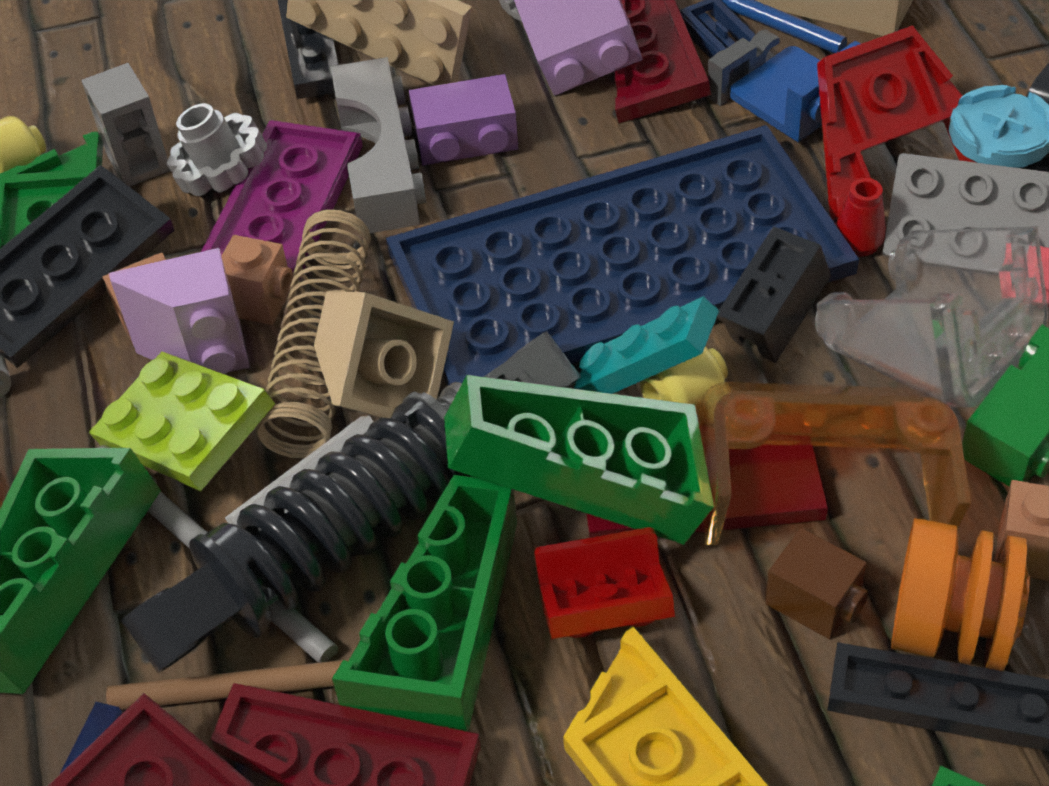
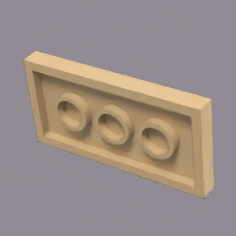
(415, 35)

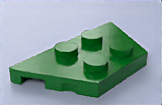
(38, 185)

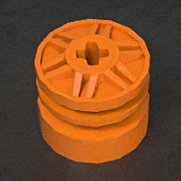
(960, 594)

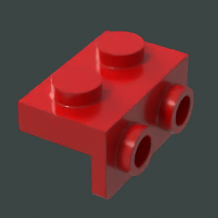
(602, 583)

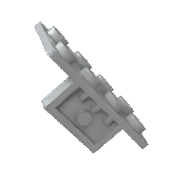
(964, 195)

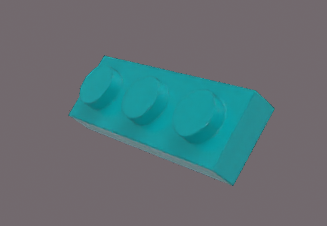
(648, 349)

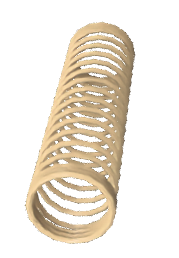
(307, 412)

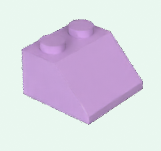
(578, 39)
(183, 311)

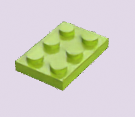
(183, 418)

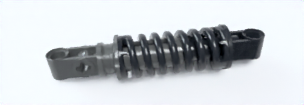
(327, 513)

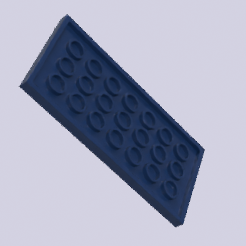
(609, 250)

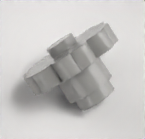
(214, 149)

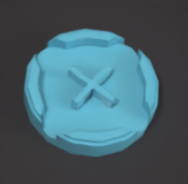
(1001, 126)

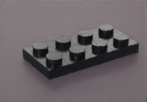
(60, 259)

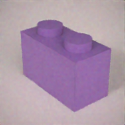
(464, 119)

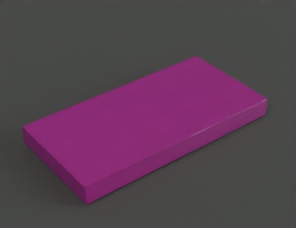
(297, 177)

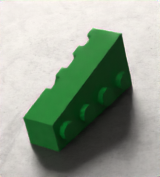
(1011, 425)
(585, 450)
(57, 540)
(435, 626)

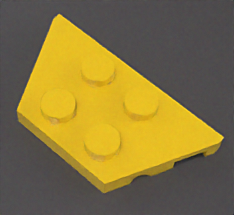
(650, 729)

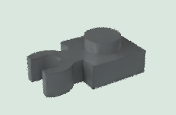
(736, 62)

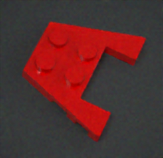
(876, 97)

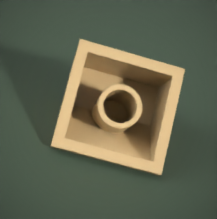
(379, 351)

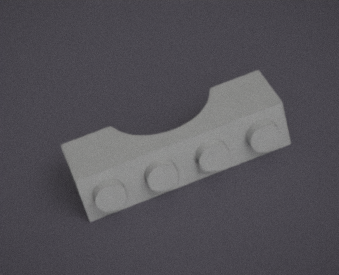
(382, 178)

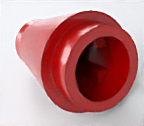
(863, 217)

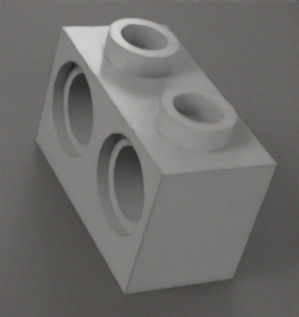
(126, 124)

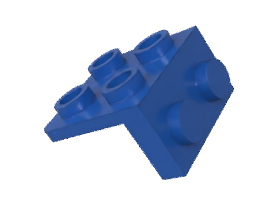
(784, 92)

